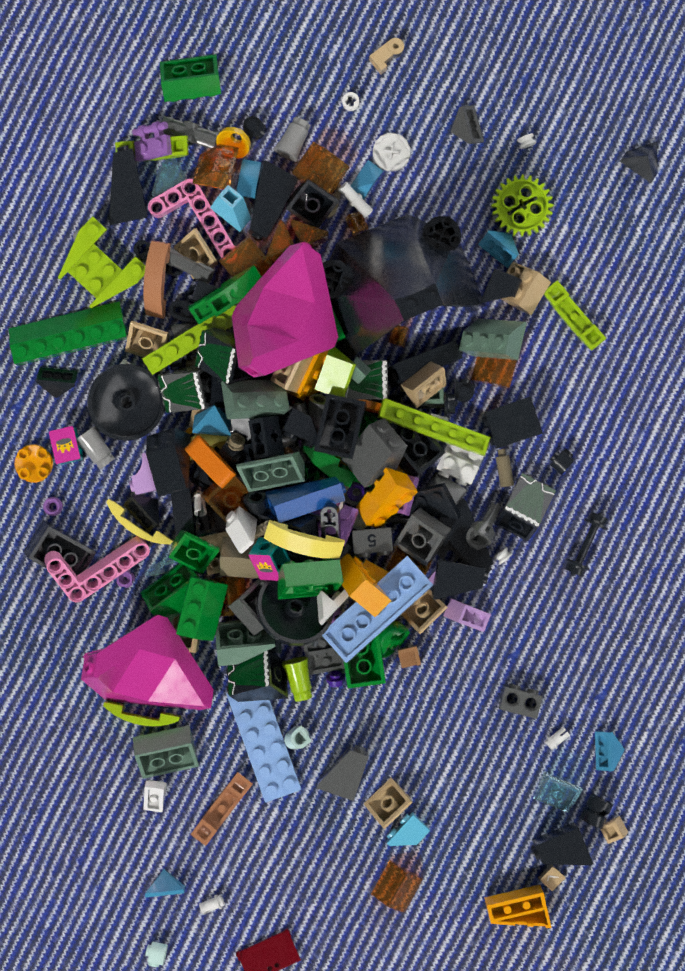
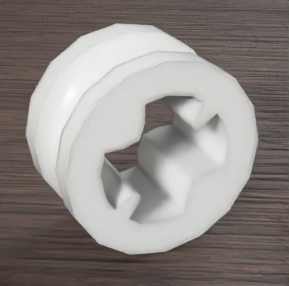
(345, 99)
(526, 141)
(503, 555)

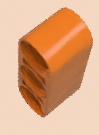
(210, 461)

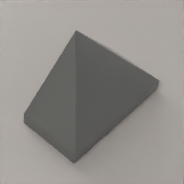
(467, 125)
(456, 490)

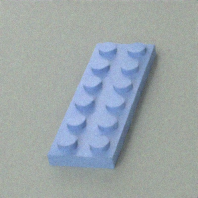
(359, 627)
(265, 748)

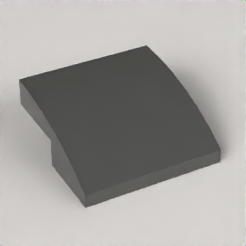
(323, 658)

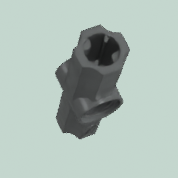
(195, 133)

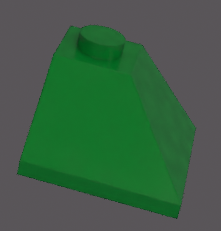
(192, 551)

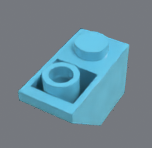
(232, 208)
(409, 832)

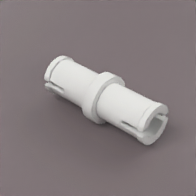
(355, 199)

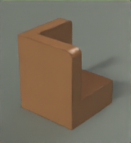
(409, 656)

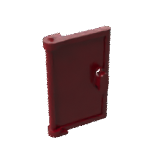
(272, 953)

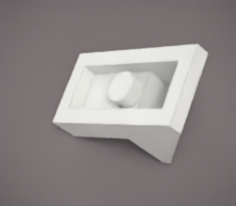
(328, 606)
(154, 795)

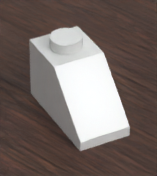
(241, 528)

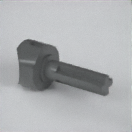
(483, 529)

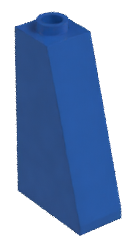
(304, 498)

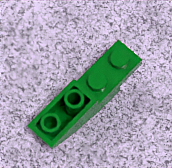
(226, 296)
(329, 466)

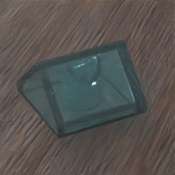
(557, 791)

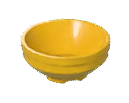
(226, 138)

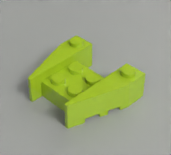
(95, 269)

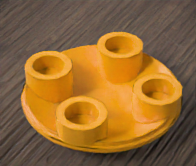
(33, 463)

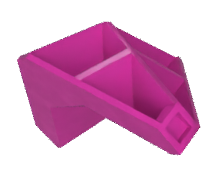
(285, 314)
(148, 669)

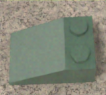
(238, 644)

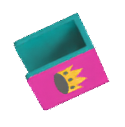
(65, 445)
(266, 560)

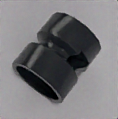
(596, 811)

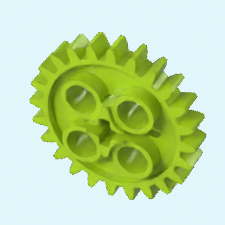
(513, 191)

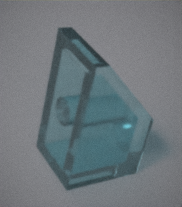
(167, 177)

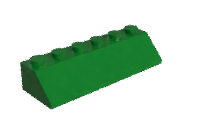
(67, 333)

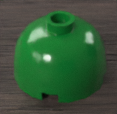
(391, 637)

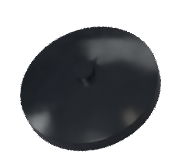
(125, 402)
(289, 620)

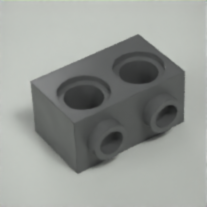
(518, 706)

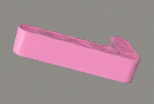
(202, 215)
(97, 570)

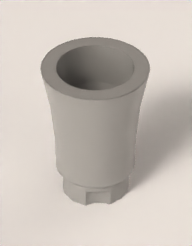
(293, 139)
(95, 447)

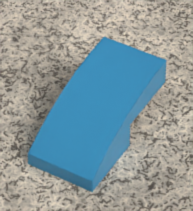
(248, 178)

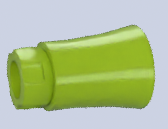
(298, 677)

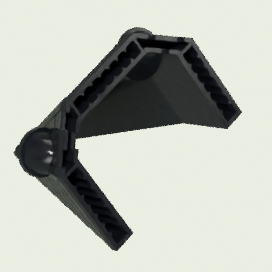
(396, 275)

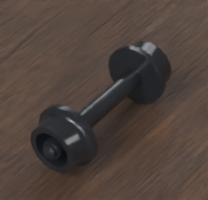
(448, 406)
(596, 521)

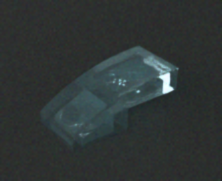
(159, 568)

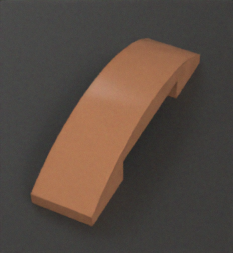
(154, 279)
(221, 808)

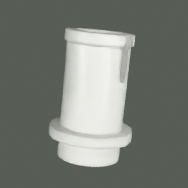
(199, 504)
(553, 741)
(212, 904)

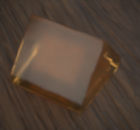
(356, 223)
(399, 336)

